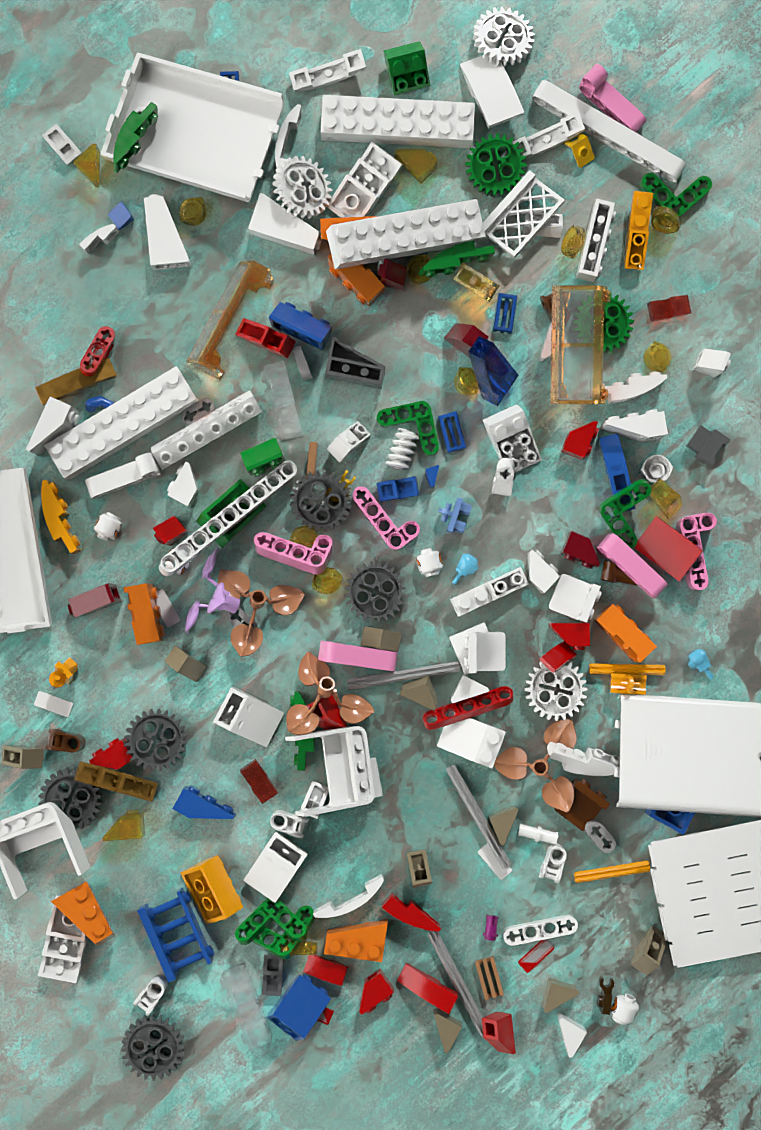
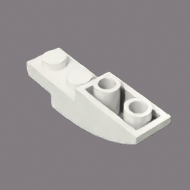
(634, 387)
(489, 591)
(592, 762)

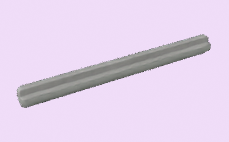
(403, 675)
(478, 817)
(457, 980)

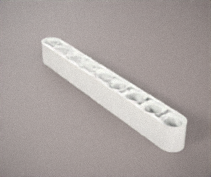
(610, 132)
(222, 524)

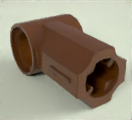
(614, 574)

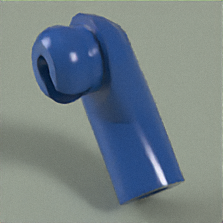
(93, 403)

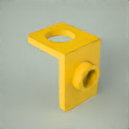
(581, 149)

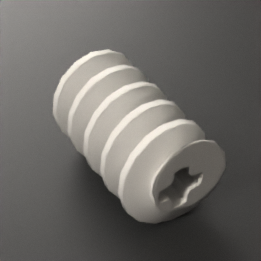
(402, 449)

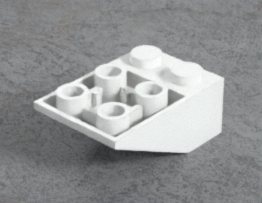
(638, 427)
(512, 437)
(248, 716)
(275, 866)

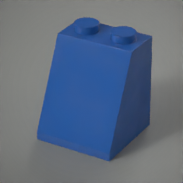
(299, 1007)

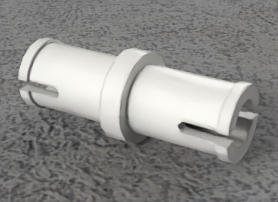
(538, 834)

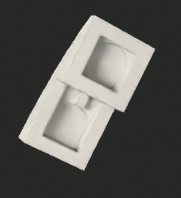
(61, 144)
(104, 234)

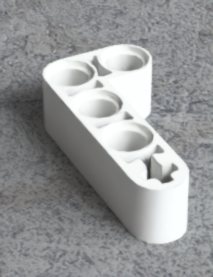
(124, 476)

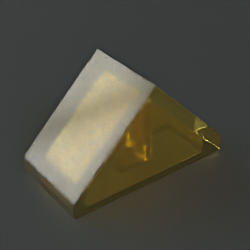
(89, 164)
(665, 498)

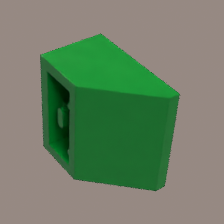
(407, 67)
(262, 457)

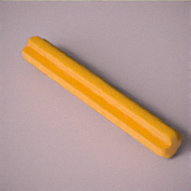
(637, 669)
(611, 871)

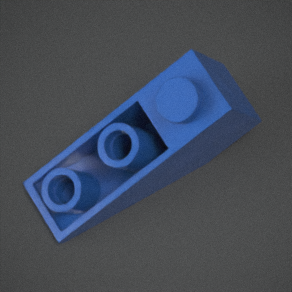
(195, 805)

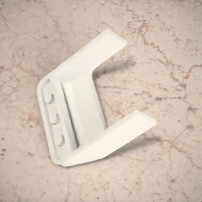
(346, 768)
(34, 829)

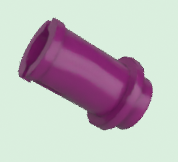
(491, 928)

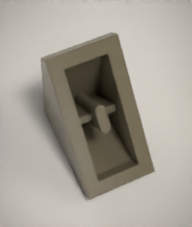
(381, 639)
(185, 664)
(420, 692)
(502, 822)
(419, 868)
(557, 994)
(447, 1027)

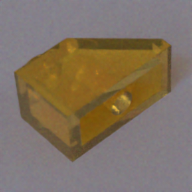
(417, 162)
(476, 282)
(127, 827)

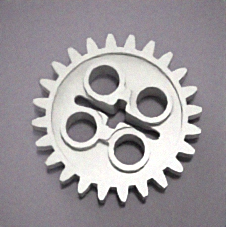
(516, 42)
(302, 187)
(551, 705)

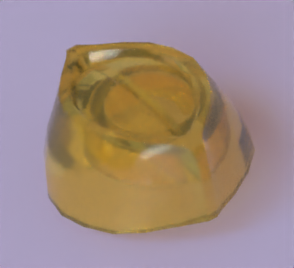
(192, 211)
(665, 220)
(573, 241)
(414, 266)
(657, 357)
(465, 381)
(304, 536)
(327, 582)

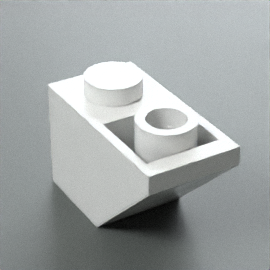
(712, 362)
(348, 441)
(185, 486)
(540, 573)

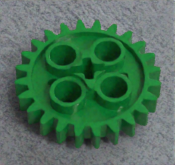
(512, 161)
(619, 323)

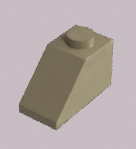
(22, 757)
(649, 951)

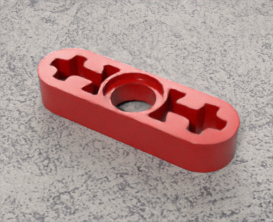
(97, 359)

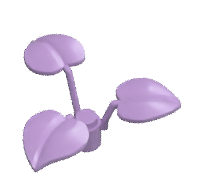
(220, 600)

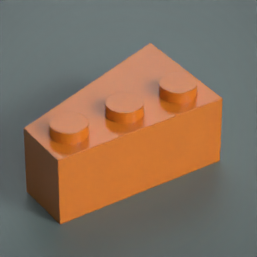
(145, 613)
(86, 913)
(358, 941)

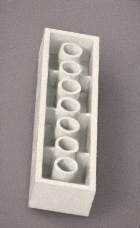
(397, 121)
(405, 233)
(121, 424)

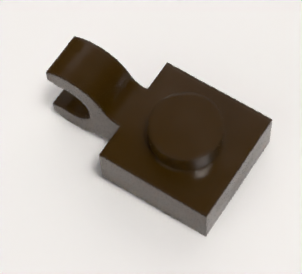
(605, 999)

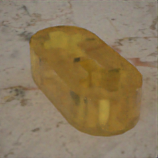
(304, 948)

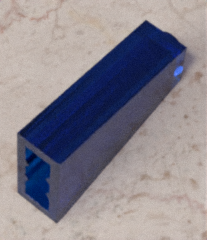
(491, 370)

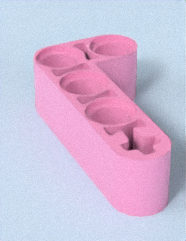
(610, 100)
(382, 516)
(694, 534)
(267, 546)
(632, 565)
(357, 656)

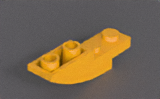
(637, 230)
(54, 511)

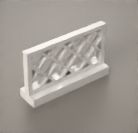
(507, 208)

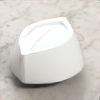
(656, 467)

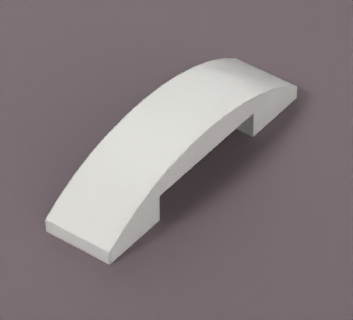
(328, 73)
(291, 122)
(551, 136)
(328, 909)

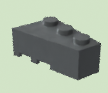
(352, 366)

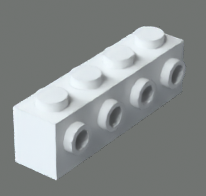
(595, 239)

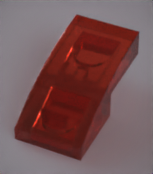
(669, 308)
(259, 781)

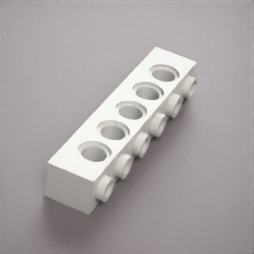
(205, 429)

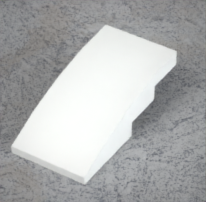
(492, 90)
(365, 183)
(62, 949)

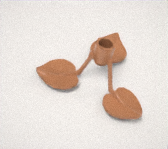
(283, 597)
(311, 671)
(558, 792)

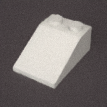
(55, 420)
(472, 740)

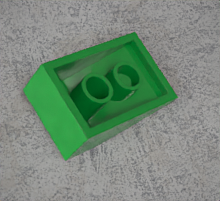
(221, 503)

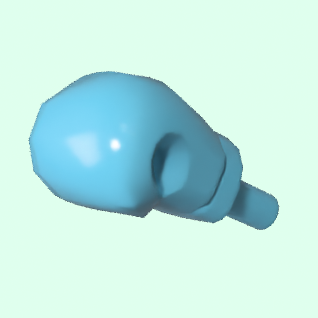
(466, 566)
(699, 660)

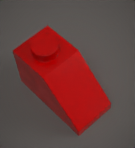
(573, 634)

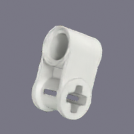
(503, 478)
(290, 823)
(553, 867)
(150, 996)

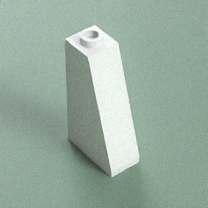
(277, 225)
(164, 241)

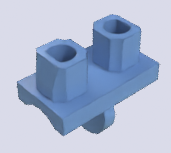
(454, 524)

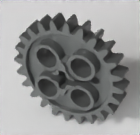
(335, 510)
(382, 575)
(139, 733)
(86, 806)
(143, 1033)

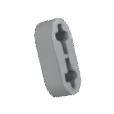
(301, 362)
(195, 408)
(243, 615)
(603, 833)

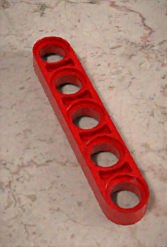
(461, 714)

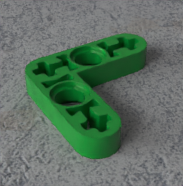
(672, 200)
(420, 420)
(618, 508)
(270, 915)
(281, 941)

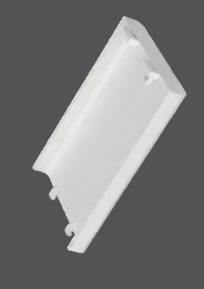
(206, 129)
(22, 578)
(689, 755)

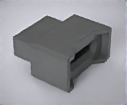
(707, 444)

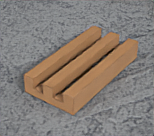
(312, 457)
(493, 993)

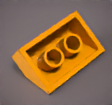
(212, 890)

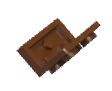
(585, 804)

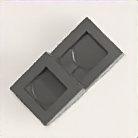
(272, 975)

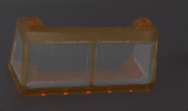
(246, 276)
(578, 344)

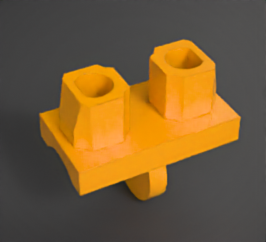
(63, 673)
(628, 683)

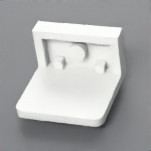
(574, 598)
(485, 651)

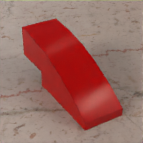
(265, 337)
(410, 913)
(428, 988)

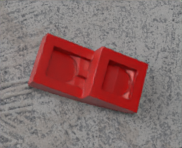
(558, 657)
(326, 969)

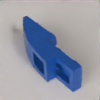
(615, 465)

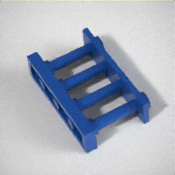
(164, 949)

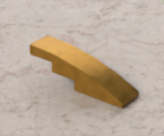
(73, 382)
(115, 781)

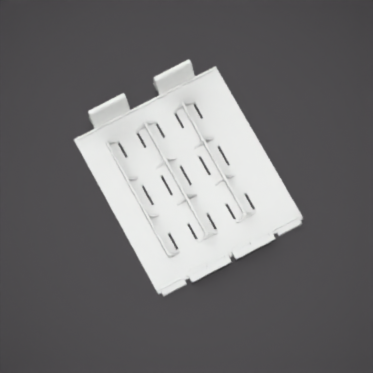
(711, 853)

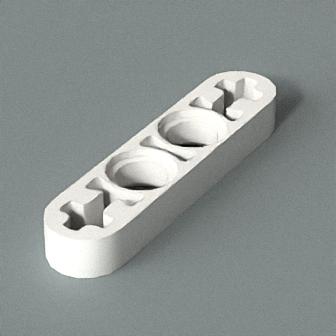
(540, 932)

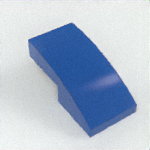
(398, 489)

